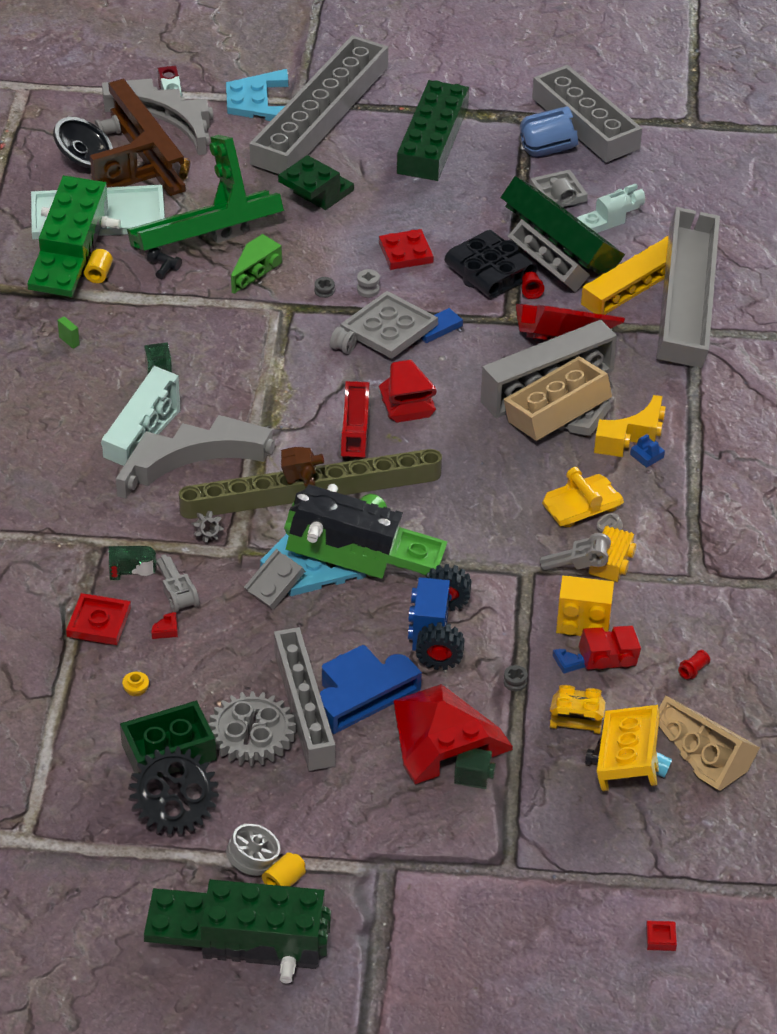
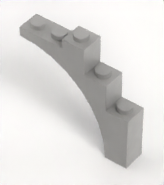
(188, 115)

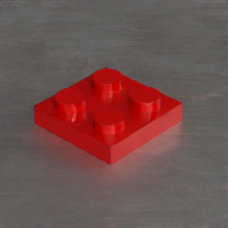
(406, 249)
(98, 619)

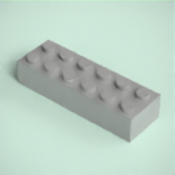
(595, 117)
(510, 374)

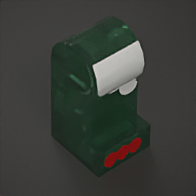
(131, 560)

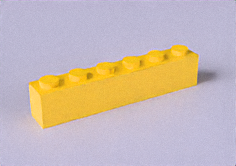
(626, 279)

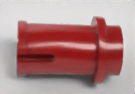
(689, 668)

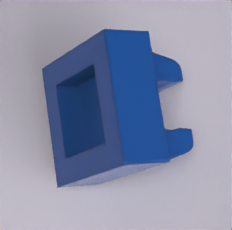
(647, 451)

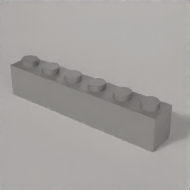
(304, 699)

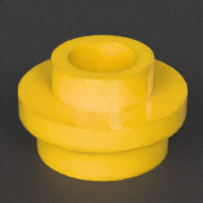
(135, 683)

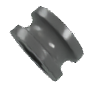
(324, 287)
(513, 672)

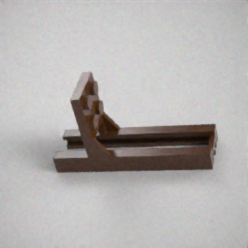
(146, 137)

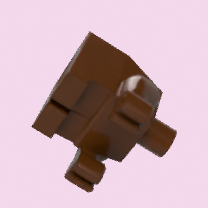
(300, 464)

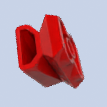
(407, 393)

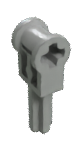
(583, 555)
(177, 587)

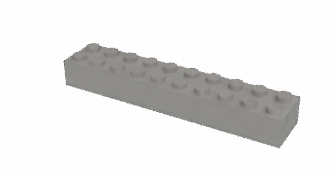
(319, 105)

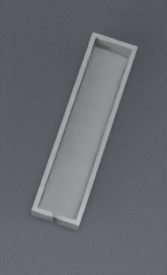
(688, 288)

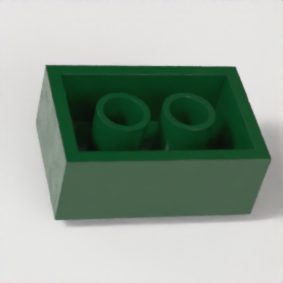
(172, 727)

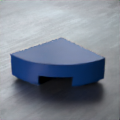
(568, 661)

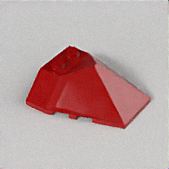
(551, 322)
(440, 726)

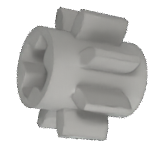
(200, 526)

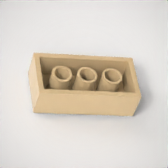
(557, 398)

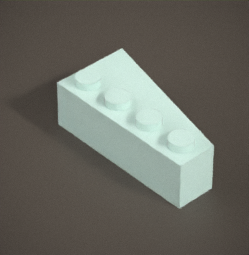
(148, 410)

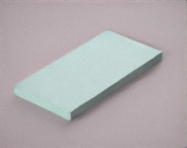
(130, 204)

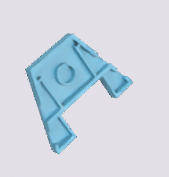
(249, 95)
(316, 573)

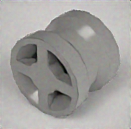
(368, 283)
(343, 340)

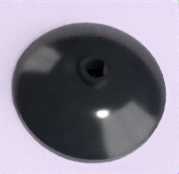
(79, 140)

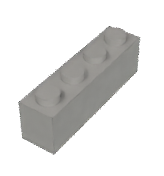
(548, 255)

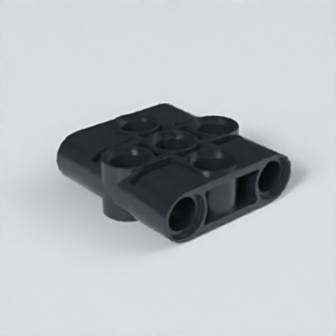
(489, 263)

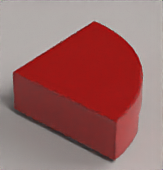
(165, 627)

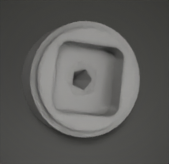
(612, 520)

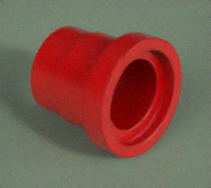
(532, 291)

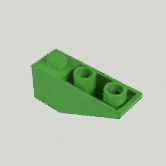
(255, 261)

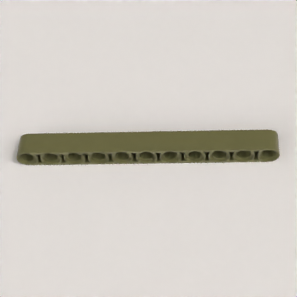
(274, 490)

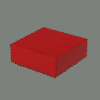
(661, 935)

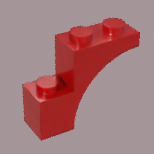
(355, 419)

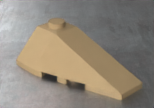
(710, 748)

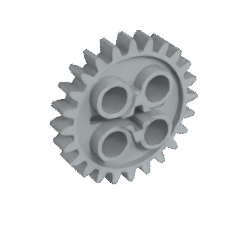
(268, 736)

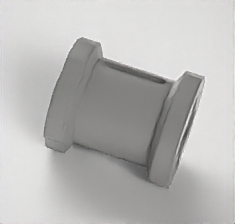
(109, 125)

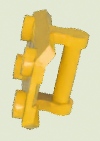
(581, 498)
(572, 701)

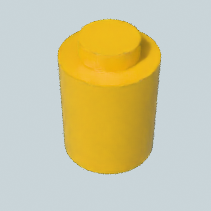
(98, 266)
(285, 871)

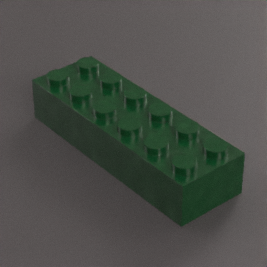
(432, 130)
(561, 227)

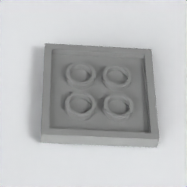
(390, 324)

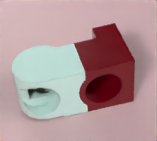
(169, 83)

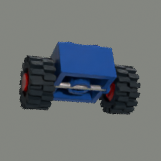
(430, 632)

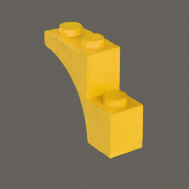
(616, 435)

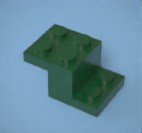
(316, 182)

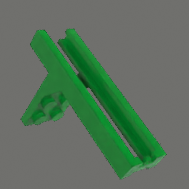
(228, 209)

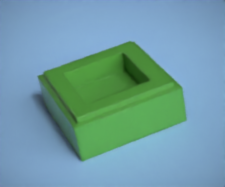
(68, 332)

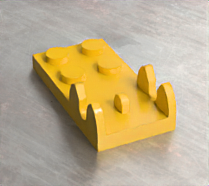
(629, 745)

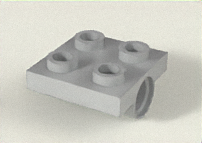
(561, 188)

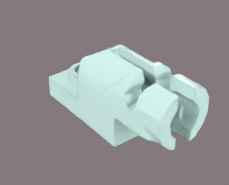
(613, 207)

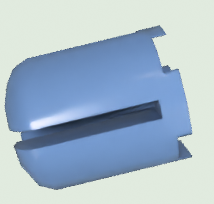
(548, 132)

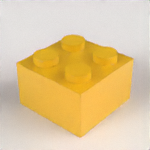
(584, 605)

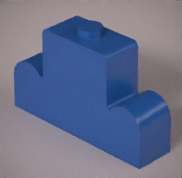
(362, 685)

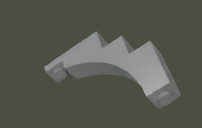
(160, 454)

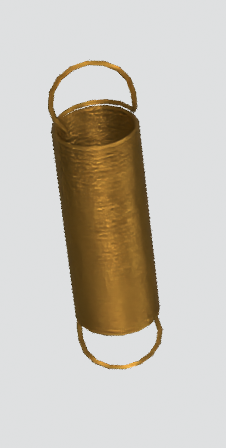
(184, 169)

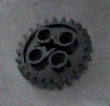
(192, 777)

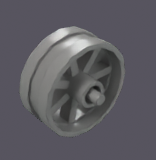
(251, 853)

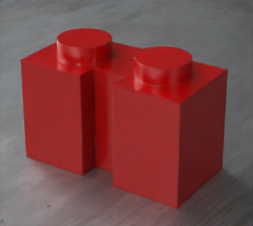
(609, 648)

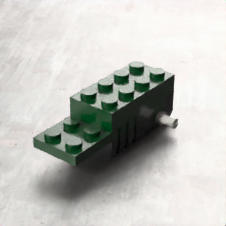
(244, 923)

